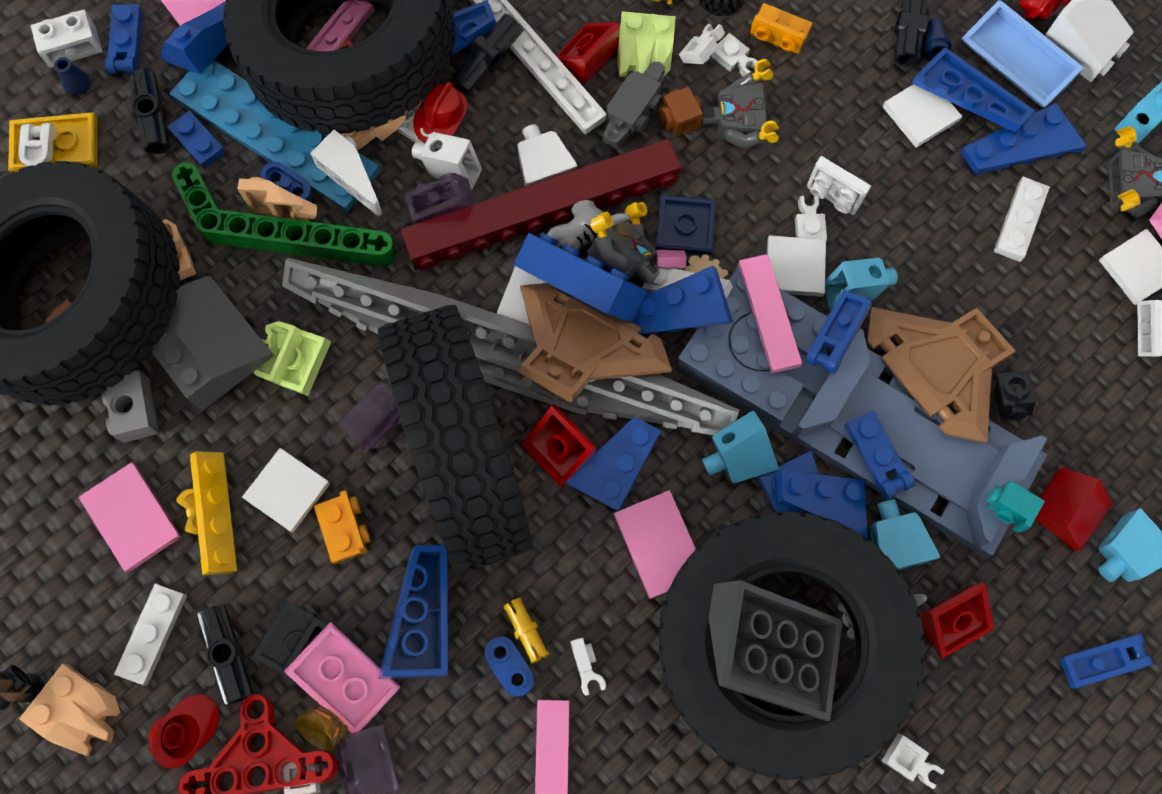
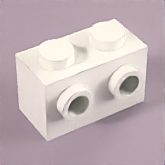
(66, 36)

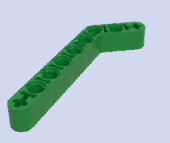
(373, 248)

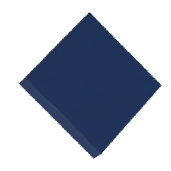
(686, 224)

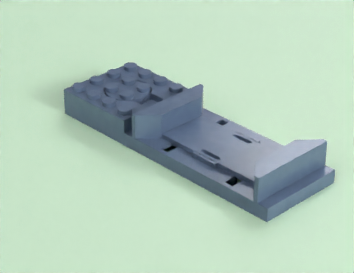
(817, 404)

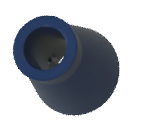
(935, 38)
(72, 77)

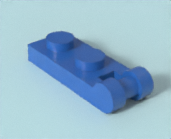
(124, 39)
(839, 331)
(879, 454)
(1105, 661)

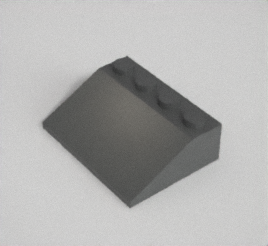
(208, 344)
(774, 648)

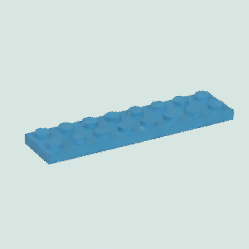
(232, 108)

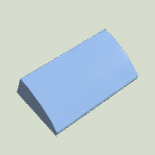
(1022, 54)

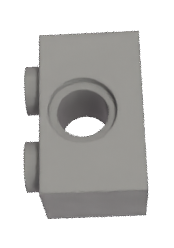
(141, 418)

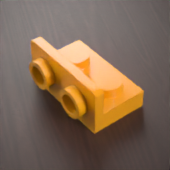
(780, 28)
(342, 528)

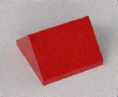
(590, 49)
(559, 445)
(1073, 506)
(958, 619)

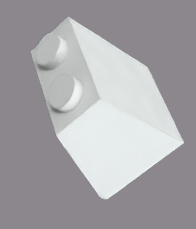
(1091, 35)

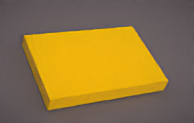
(74, 140)

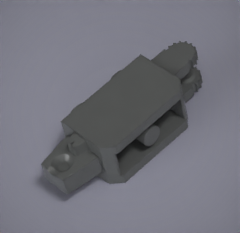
(633, 104)

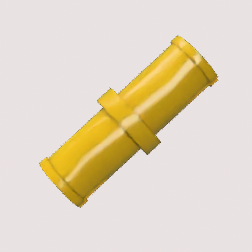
(526, 630)

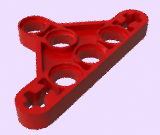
(276, 754)

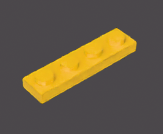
(213, 513)

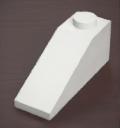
(341, 162)

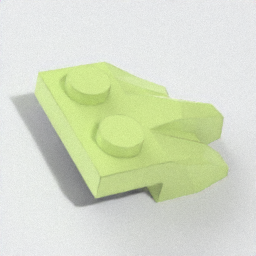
(643, 41)
(295, 357)

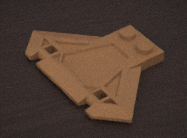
(583, 343)
(943, 365)

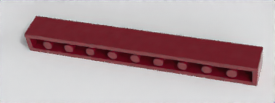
(540, 205)

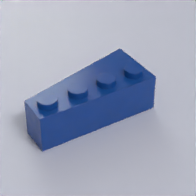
(580, 277)
(419, 626)

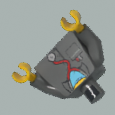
(742, 111)
(1134, 176)
(624, 244)

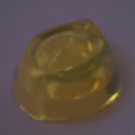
(321, 728)

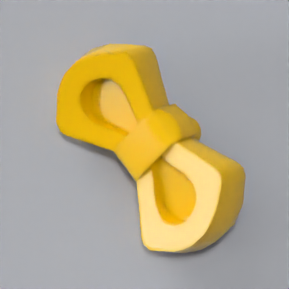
(186, 500)

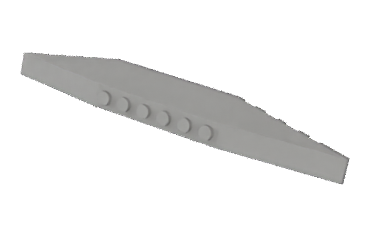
(503, 346)

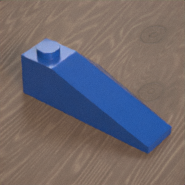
(196, 41)

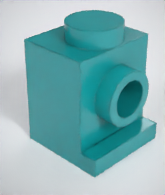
(1014, 505)

